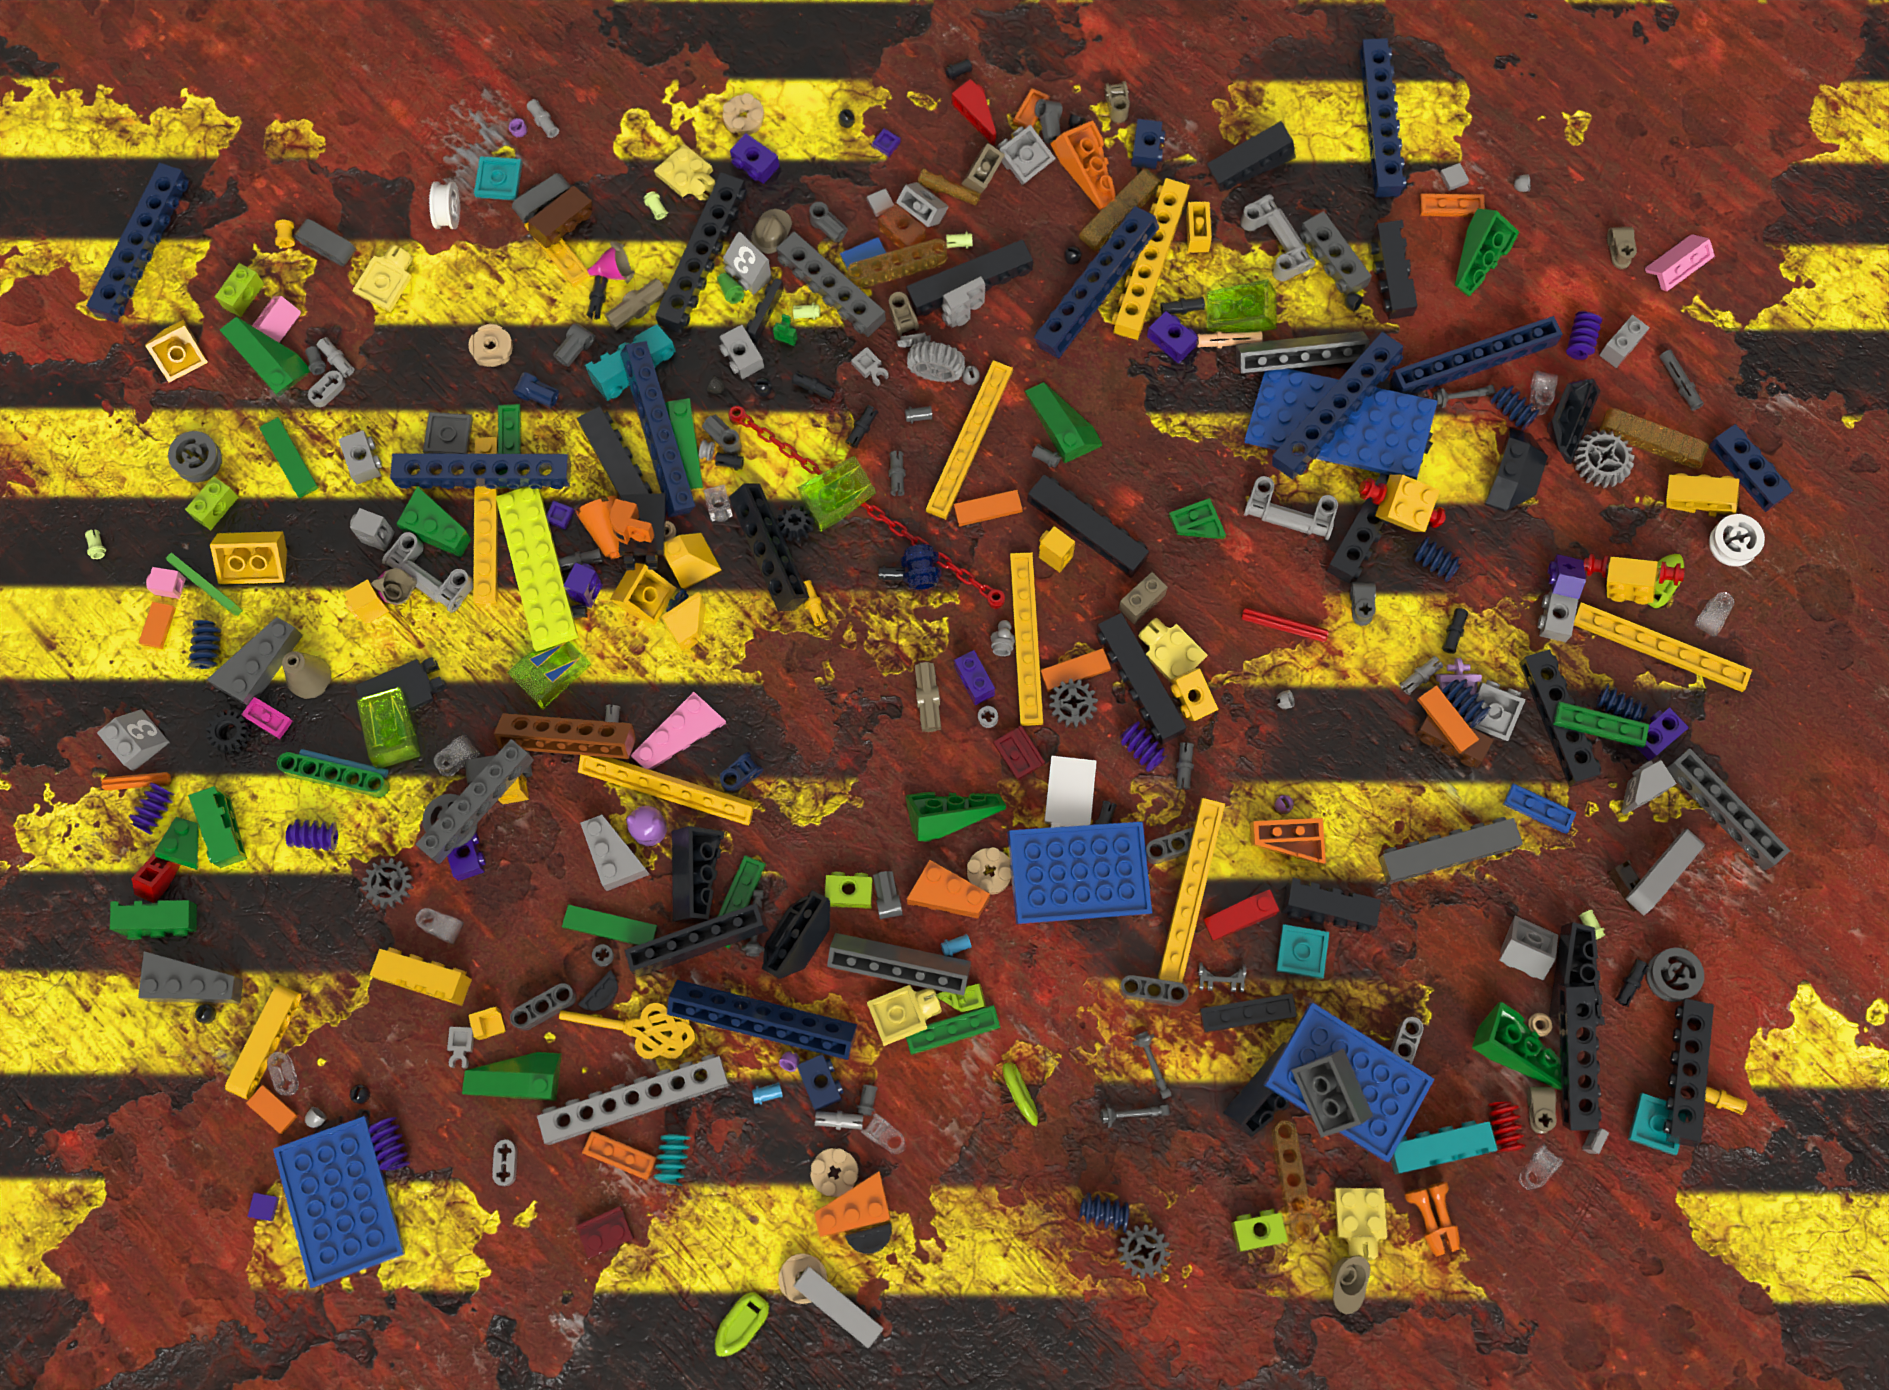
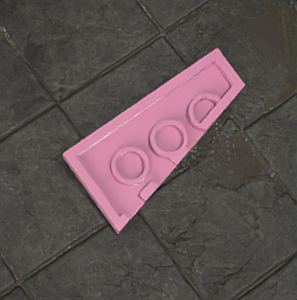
(683, 727)

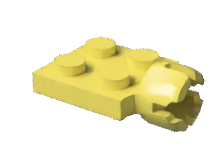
(687, 173)
(385, 278)
(1171, 649)
(903, 1012)
(1361, 1219)

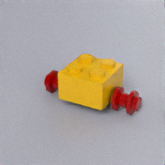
(1404, 502)
(1632, 578)

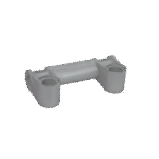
(1295, 258)
(1320, 523)
(426, 582)

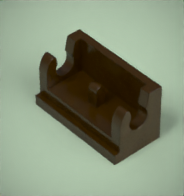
(1624, 879)

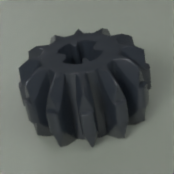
(804, 523)

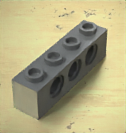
(1322, 227)

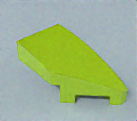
(972, 999)

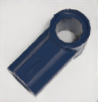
(531, 388)

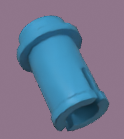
(955, 945)
(767, 1093)

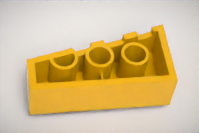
(421, 976)

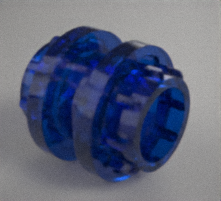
(920, 565)

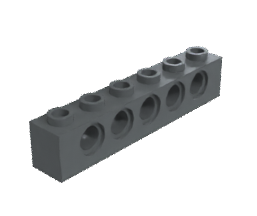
(796, 247)
(474, 802)
(1728, 810)

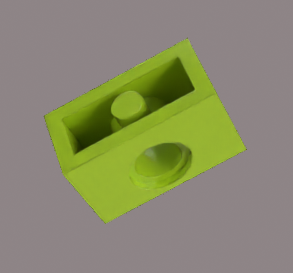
(239, 290)
(212, 503)
(859, 899)
(1244, 1234)

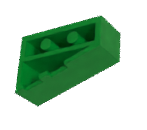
(433, 524)
(218, 826)
(153, 918)

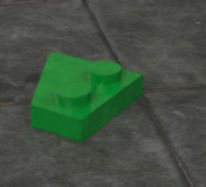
(1198, 521)
(180, 843)

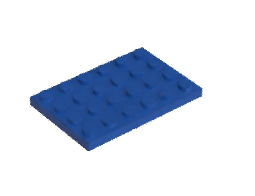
(1079, 872)
(1388, 1082)
(338, 1202)

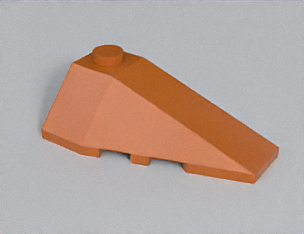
(1084, 159)

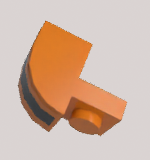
(626, 525)

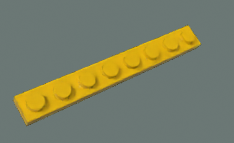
(969, 440)
(485, 532)
(1026, 639)
(1662, 647)
(667, 788)
(1191, 890)

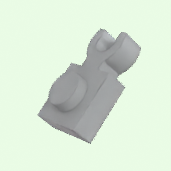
(868, 365)
(460, 1042)

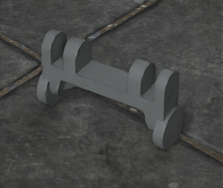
(1238, 977)

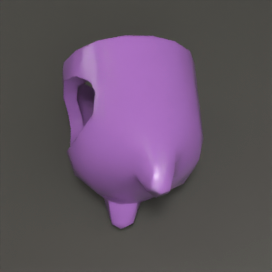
(647, 824)

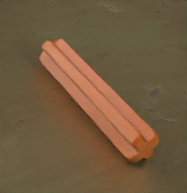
(135, 781)

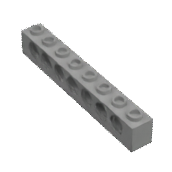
(550, 1119)

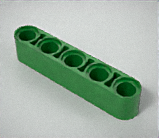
(325, 768)

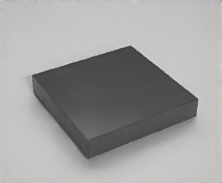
(447, 433)

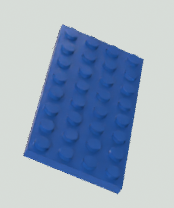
(1381, 437)

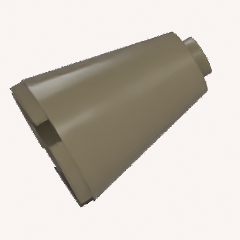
(306, 674)

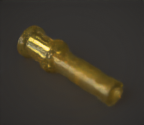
(939, 185)

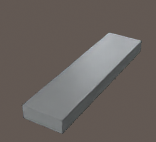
(838, 1307)

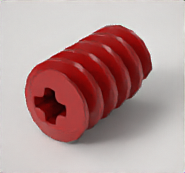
(1506, 1126)

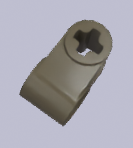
(1117, 98)
(1621, 246)
(903, 317)
(1541, 1105)

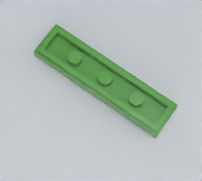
(203, 584)

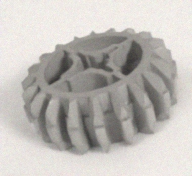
(936, 361)
(1590, 449)

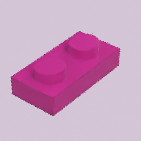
(267, 718)

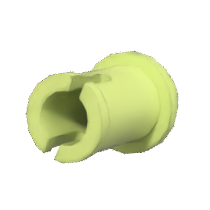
(652, 200)
(959, 240)
(806, 311)
(95, 546)
(1589, 919)

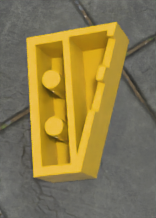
(1703, 493)

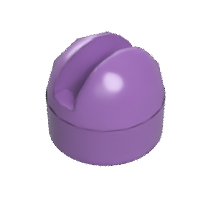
(516, 129)
(1280, 806)
(789, 1061)

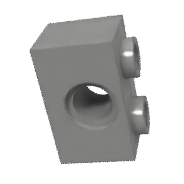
(922, 204)
(739, 340)
(1624, 341)
(353, 447)
(372, 529)
(1557, 628)

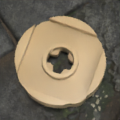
(740, 104)
(491, 357)
(993, 858)
(821, 1168)
(790, 1272)

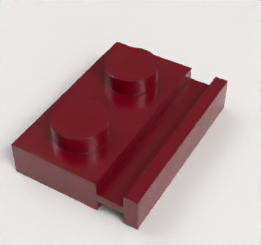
(1019, 753)
(604, 1232)

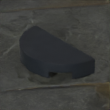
(602, 994)
(870, 1240)

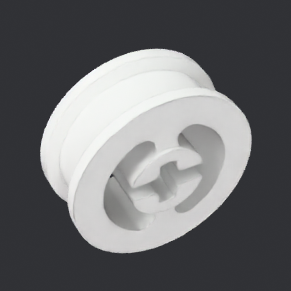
(444, 205)
(1736, 528)

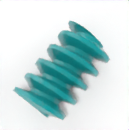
(671, 1159)

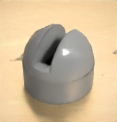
(1522, 183)
(966, 376)
(1286, 699)
(315, 1117)

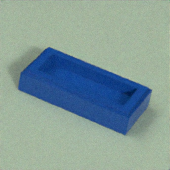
(863, 251)

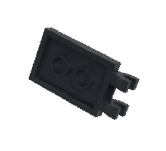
(651, 510)
(411, 678)

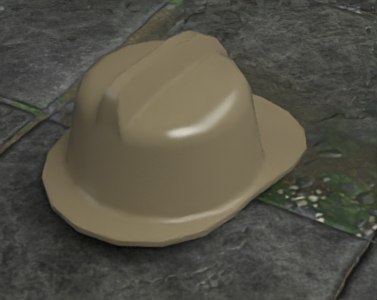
(771, 230)
(1350, 1283)

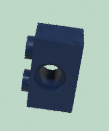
(1145, 155)
(810, 1071)

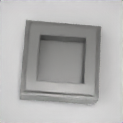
(1454, 177)
(880, 202)
(1595, 1141)

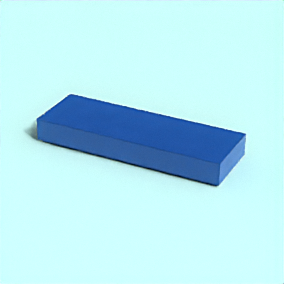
(1539, 808)

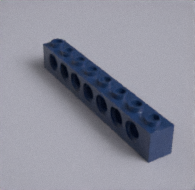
(1384, 184)
(128, 247)
(1106, 276)
(1381, 348)
(1476, 357)
(657, 428)
(404, 464)
(762, 1019)

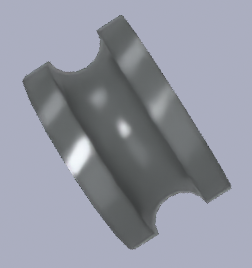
(598, 949)

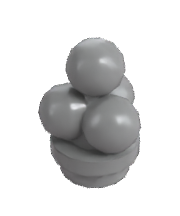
(1003, 639)

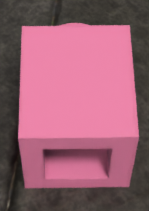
(165, 582)

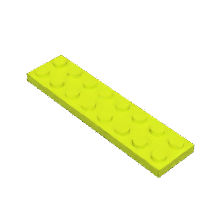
(537, 568)

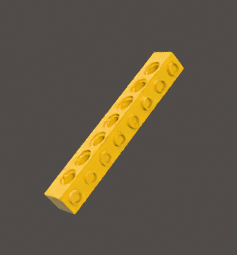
(1131, 325)

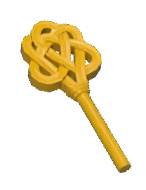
(675, 1041)

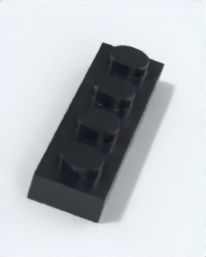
(1248, 1013)

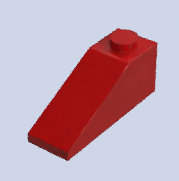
(972, 104)
(154, 878)
(1242, 915)

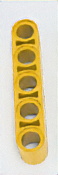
(263, 1041)

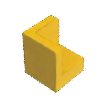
(487, 1023)

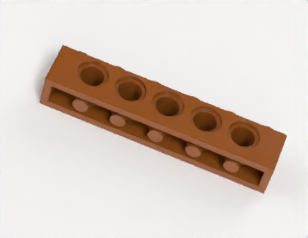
(566, 735)

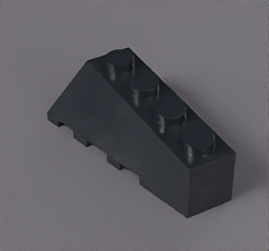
(693, 872)
(1256, 1103)

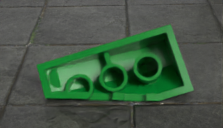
(1485, 242)
(269, 359)
(683, 426)
(1064, 426)
(941, 815)
(1512, 1044)
(522, 1077)

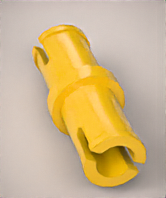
(813, 604)
(1724, 1100)

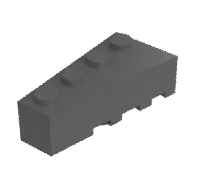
(257, 662)
(178, 981)

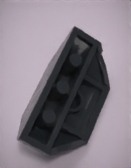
(1572, 416)
(1517, 471)
(797, 935)

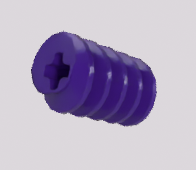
(1583, 335)
(1143, 747)
(151, 808)
(312, 836)
(388, 1145)

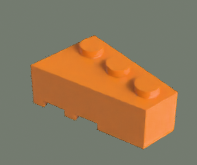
(1291, 837)
(947, 892)
(855, 1209)

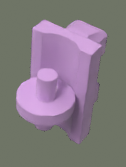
(1458, 669)

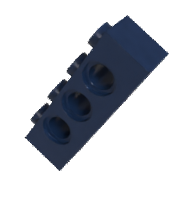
(1752, 480)

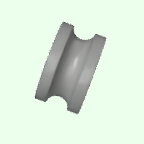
(706, 450)
(983, 722)

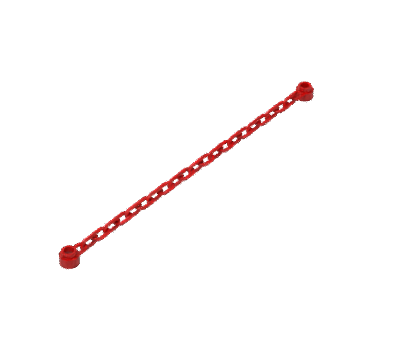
(740, 419)

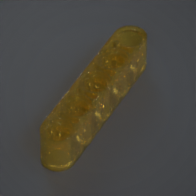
(1112, 216)
(904, 256)
(1655, 438)
(1288, 1192)

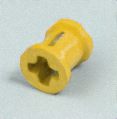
(284, 233)

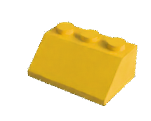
(249, 557)

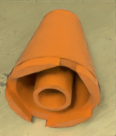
(596, 519)

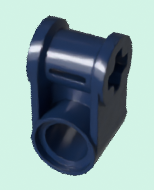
(744, 770)

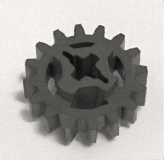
(1086, 701)
(380, 889)
(1140, 1240)

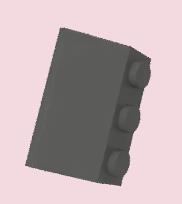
(1332, 1093)

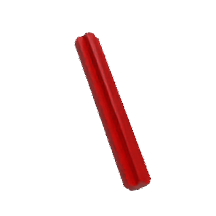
(1285, 624)

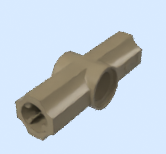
(635, 304)
(927, 697)

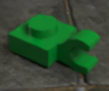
(784, 331)

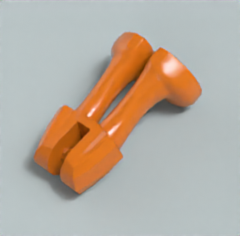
(1432, 1236)

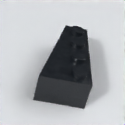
(1253, 157)
(1393, 270)
(1330, 906)
(1577, 964)

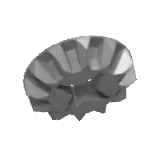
(910, 340)

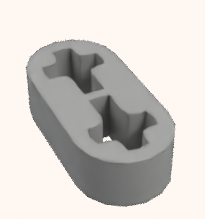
(326, 388)
(511, 1163)

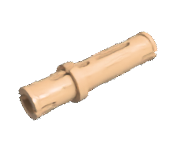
(1204, 339)

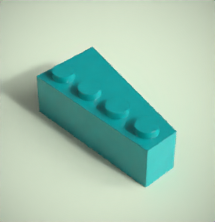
(610, 374)
(1443, 1147)

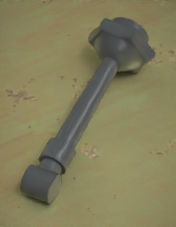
(1443, 397)
(753, 948)
(1144, 1040)
(1109, 1115)

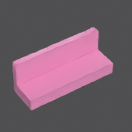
(1681, 261)
(276, 318)

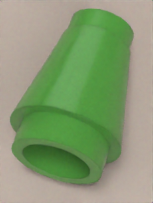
(731, 289)

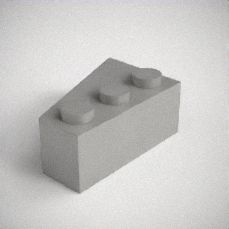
(610, 854)

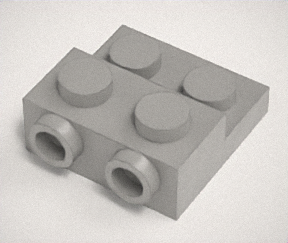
(1025, 154)
(960, 302)
(1503, 712)

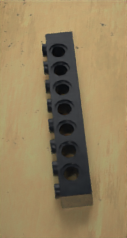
(724, 188)
(1341, 565)

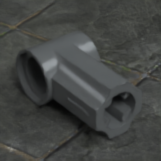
(1050, 114)
(827, 223)
(576, 340)
(722, 434)
(888, 900)

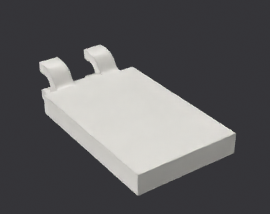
(1070, 792)

